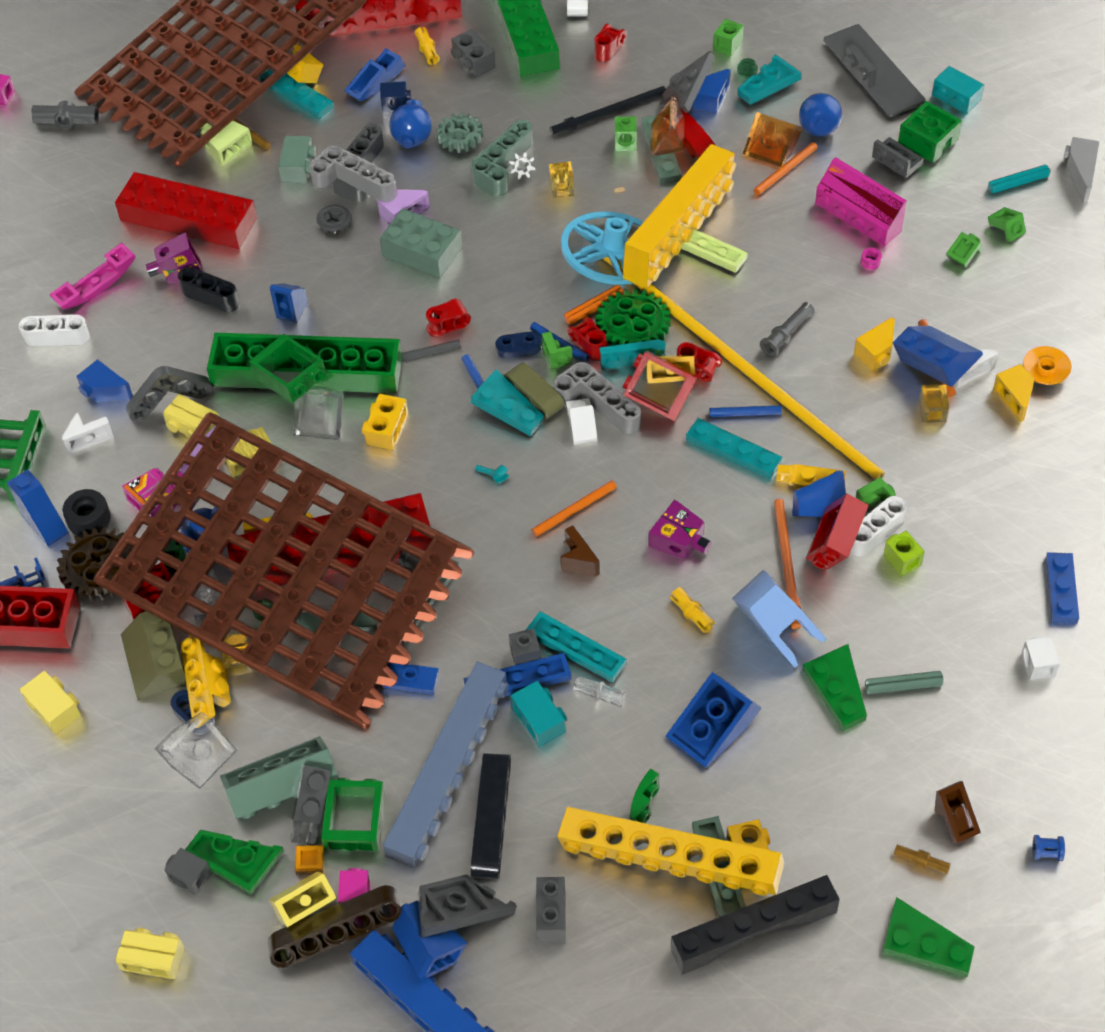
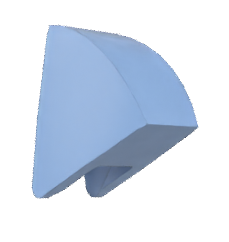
(773, 612)

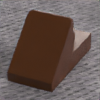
(579, 555)
(957, 811)

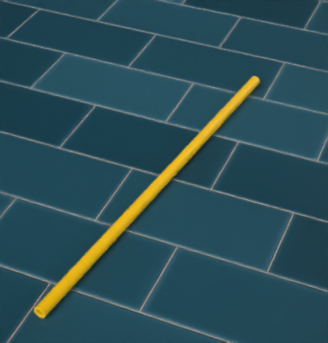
(764, 382)

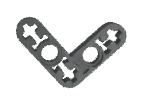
(164, 380)

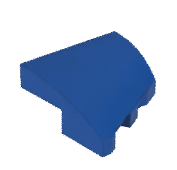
(814, 498)

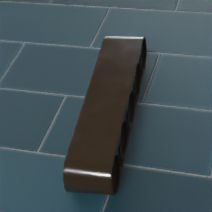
(318, 932)

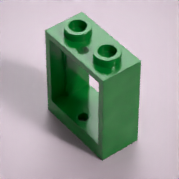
(284, 348)
(353, 839)

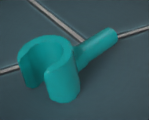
(499, 475)

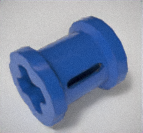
(1048, 848)

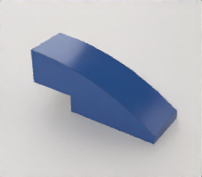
(381, 70)

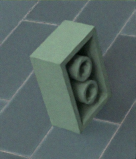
(421, 243)

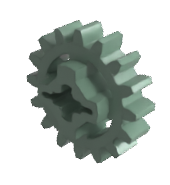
(459, 132)

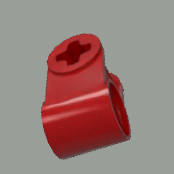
(608, 42)
(448, 316)
(588, 338)
(701, 360)

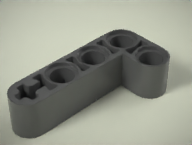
(367, 146)

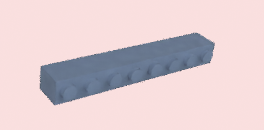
(445, 765)

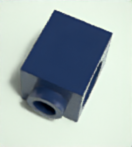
(393, 95)

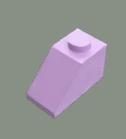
(411, 200)

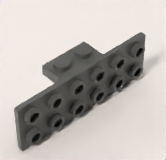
(874, 70)

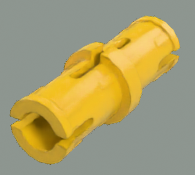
(427, 45)
(692, 610)

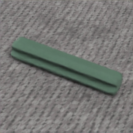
(904, 682)

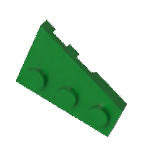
(838, 686)
(235, 860)
(924, 941)

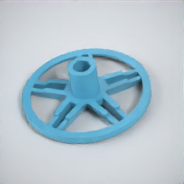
(604, 244)

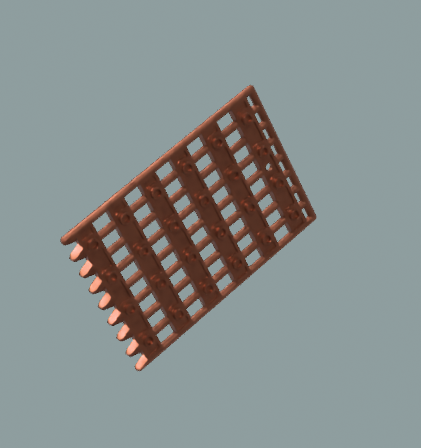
(212, 65)
(263, 554)

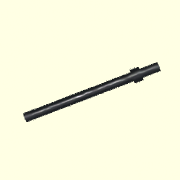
(571, 123)

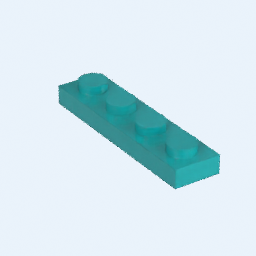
(300, 95)
(734, 448)
(577, 647)

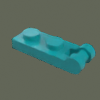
(626, 354)

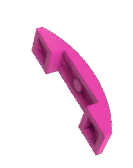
(97, 281)

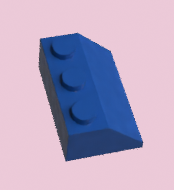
(935, 353)

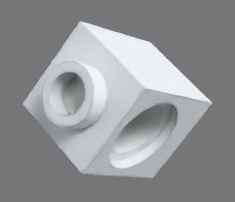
(1040, 658)

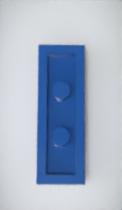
(1062, 587)

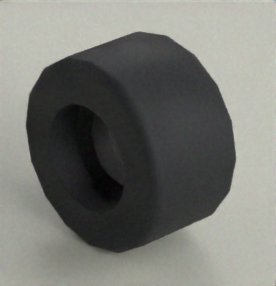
(83, 501)

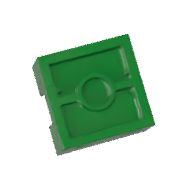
(929, 131)

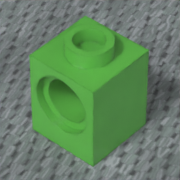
(728, 37)
(625, 134)

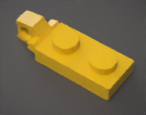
(802, 475)

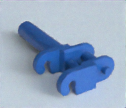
(21, 579)

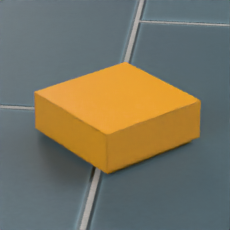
(309, 859)

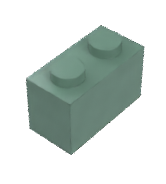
(296, 158)

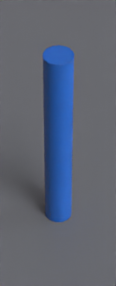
(576, 352)
(472, 370)
(745, 411)

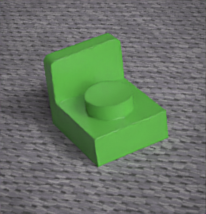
(1010, 221)
(964, 248)
(554, 354)
(875, 492)

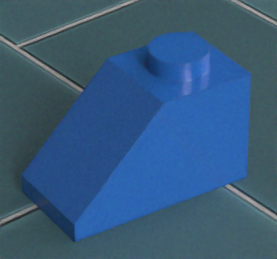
(713, 91)
(288, 301)
(103, 384)

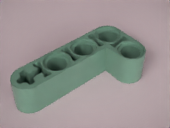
(490, 166)

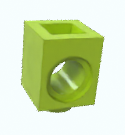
(903, 561)

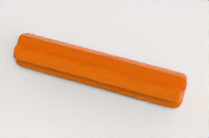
(591, 305)

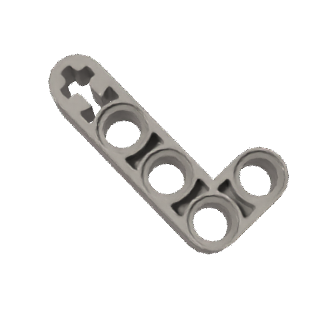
(354, 170)
(586, 382)

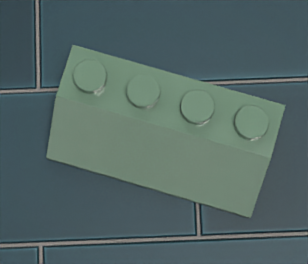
(274, 777)

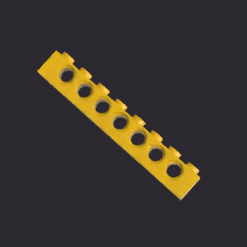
(579, 822)

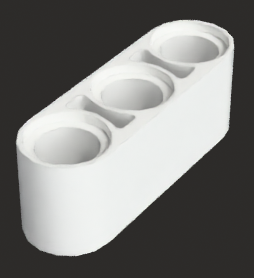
(54, 330)
(886, 519)

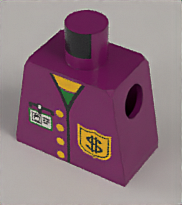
(173, 257)
(678, 532)

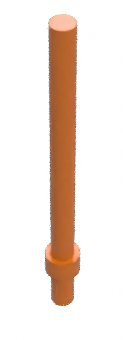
(786, 555)

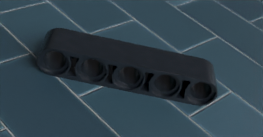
(490, 816)

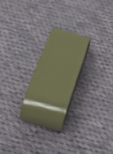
(535, 390)

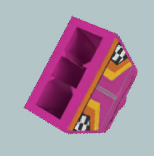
(141, 488)

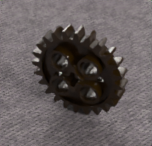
(89, 554)

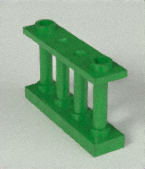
(25, 446)

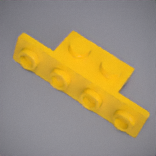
(204, 678)

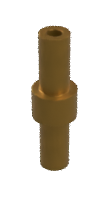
(922, 859)

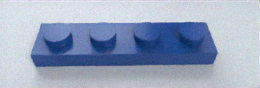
(545, 670)

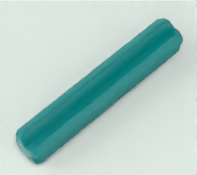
(1019, 179)

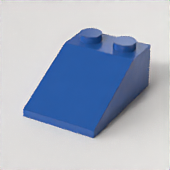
(712, 720)

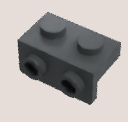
(896, 157)

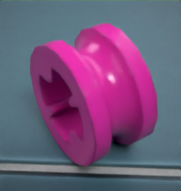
(866, 262)

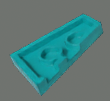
(769, 80)
(506, 403)

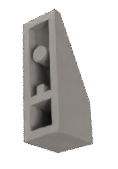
(1081, 164)

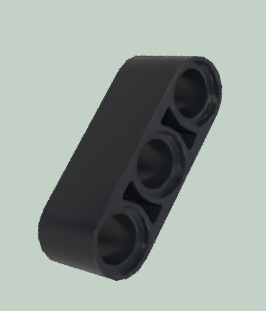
(208, 289)

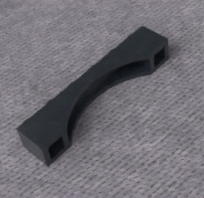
(712, 939)

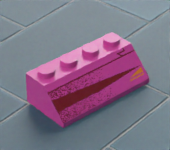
(861, 202)

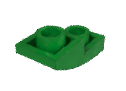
(645, 792)

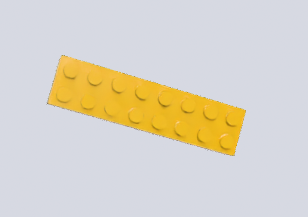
(678, 216)

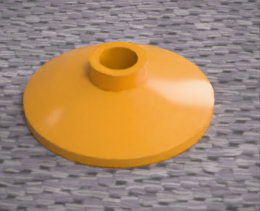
(1047, 365)

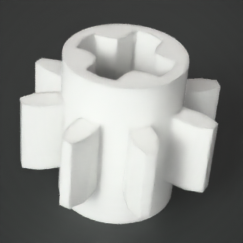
(515, 164)

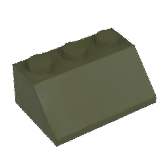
(152, 655)

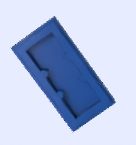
(414, 678)

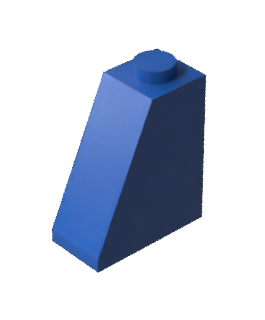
(37, 507)
(429, 953)

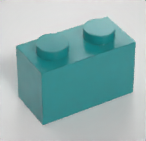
(957, 89)
(538, 713)

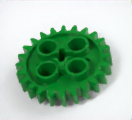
(633, 318)

